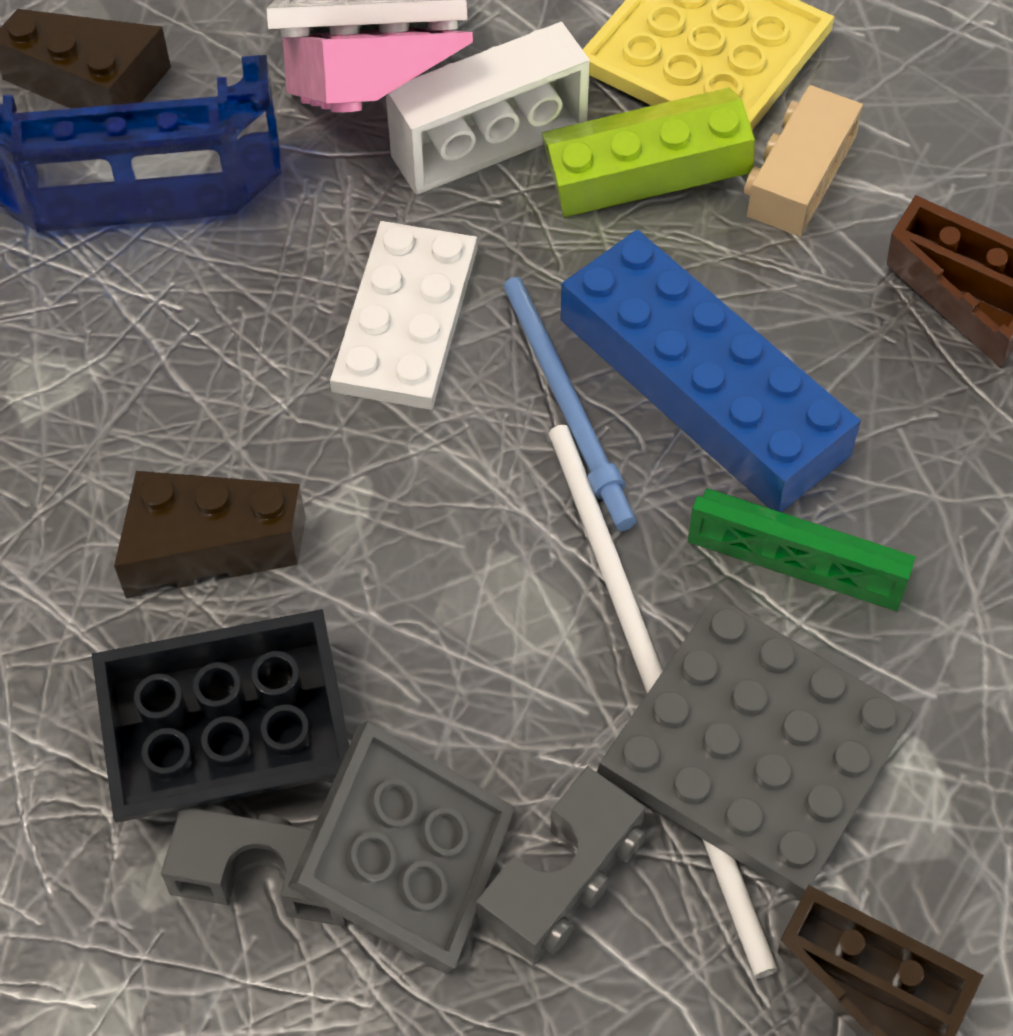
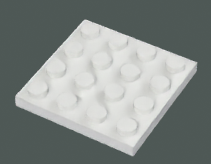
(345, 17)

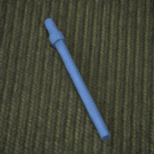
(603, 476)

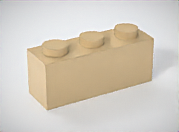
(802, 160)

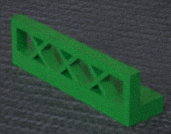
(800, 549)

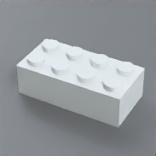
(487, 107)

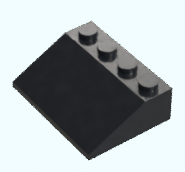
(219, 715)

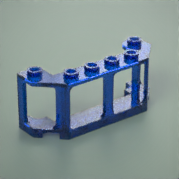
(136, 130)

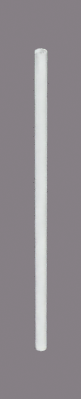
(649, 668)

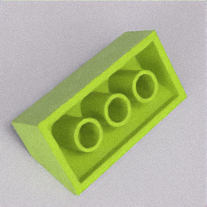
(650, 151)

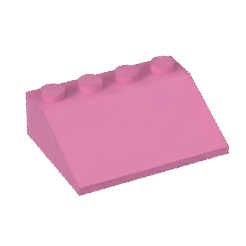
(362, 66)

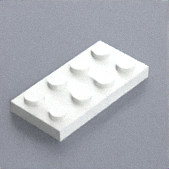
(404, 315)

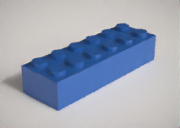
(708, 371)

